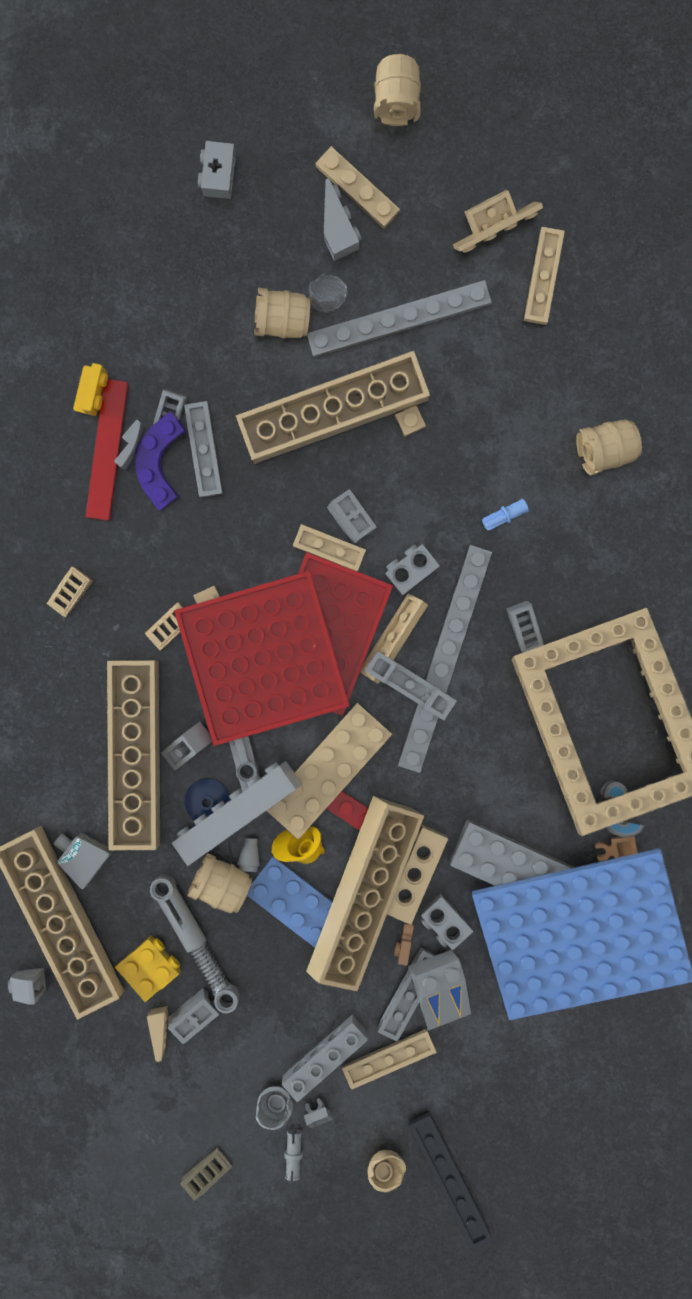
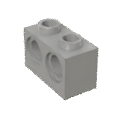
(415, 573)
(450, 918)

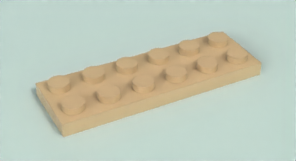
(330, 769)

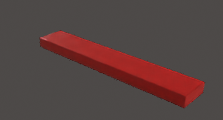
(107, 450)

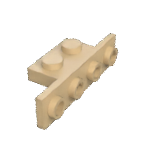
(493, 216)

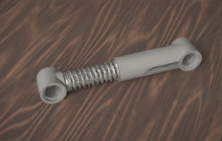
(194, 941)

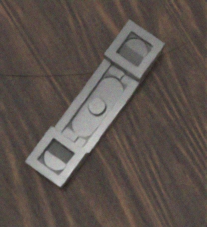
(410, 685)

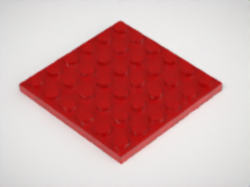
(261, 658)

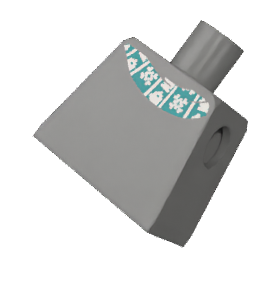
(81, 857)

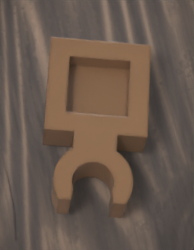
(619, 848)
(402, 948)

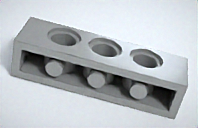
(324, 1058)

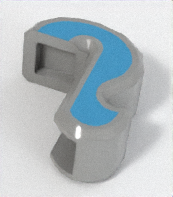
(625, 828)

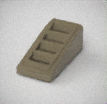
(191, 1188)

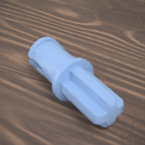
(506, 514)

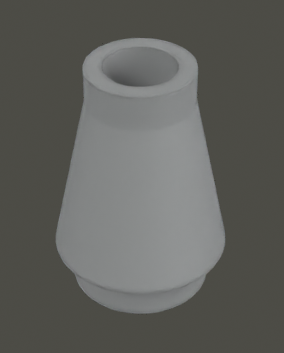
(249, 856)

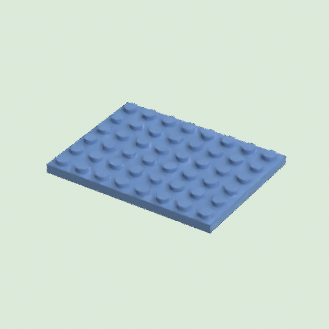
(584, 935)

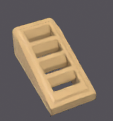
(86, 582)
(163, 620)
(157, 1024)

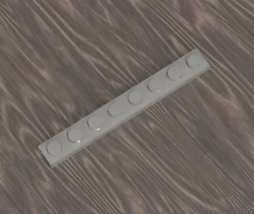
(399, 318)

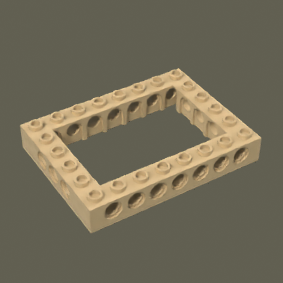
(664, 689)

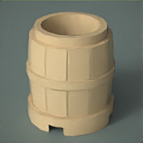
(397, 90)
(281, 314)
(608, 445)
(220, 885)

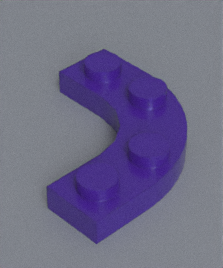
(149, 460)

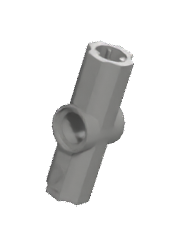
(243, 755)

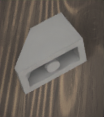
(187, 746)
(27, 985)

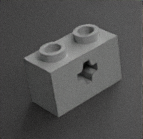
(221, 156)

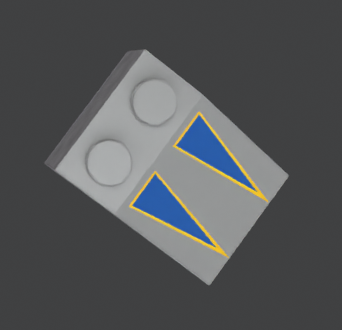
(440, 989)

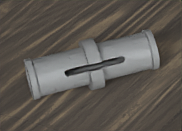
(293, 1154)

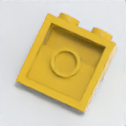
(149, 968)

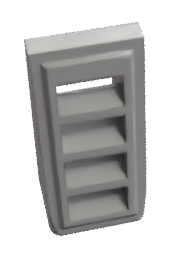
(166, 393)
(519, 608)

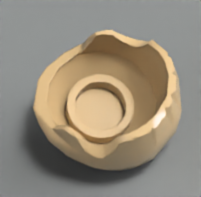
(386, 1170)

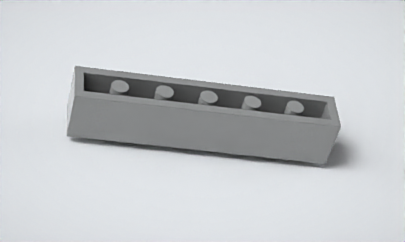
(236, 813)

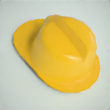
(303, 850)

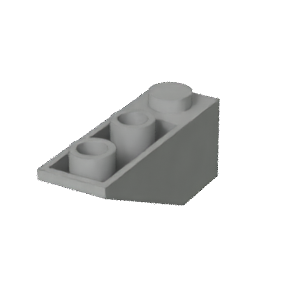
(338, 231)

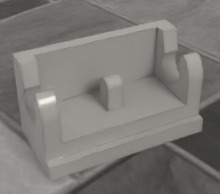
(351, 516)
(192, 1016)

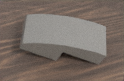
(133, 437)

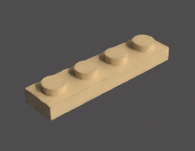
(357, 187)
(544, 275)
(397, 630)
(389, 1059)

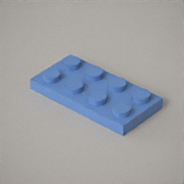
(291, 900)

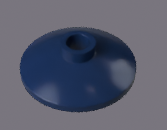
(202, 789)

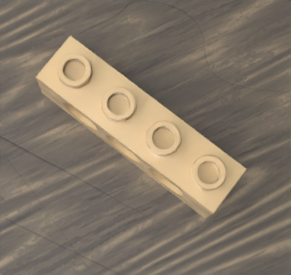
(406, 909)

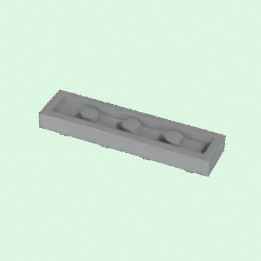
(203, 449)
(402, 1004)

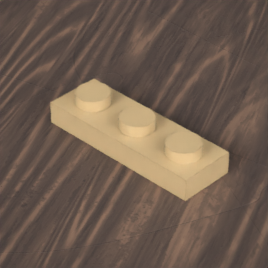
(329, 548)

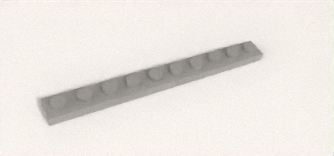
(446, 654)

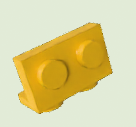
(90, 389)

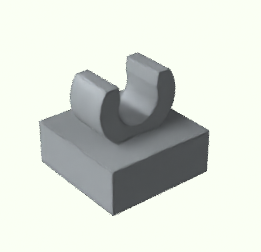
(318, 1116)

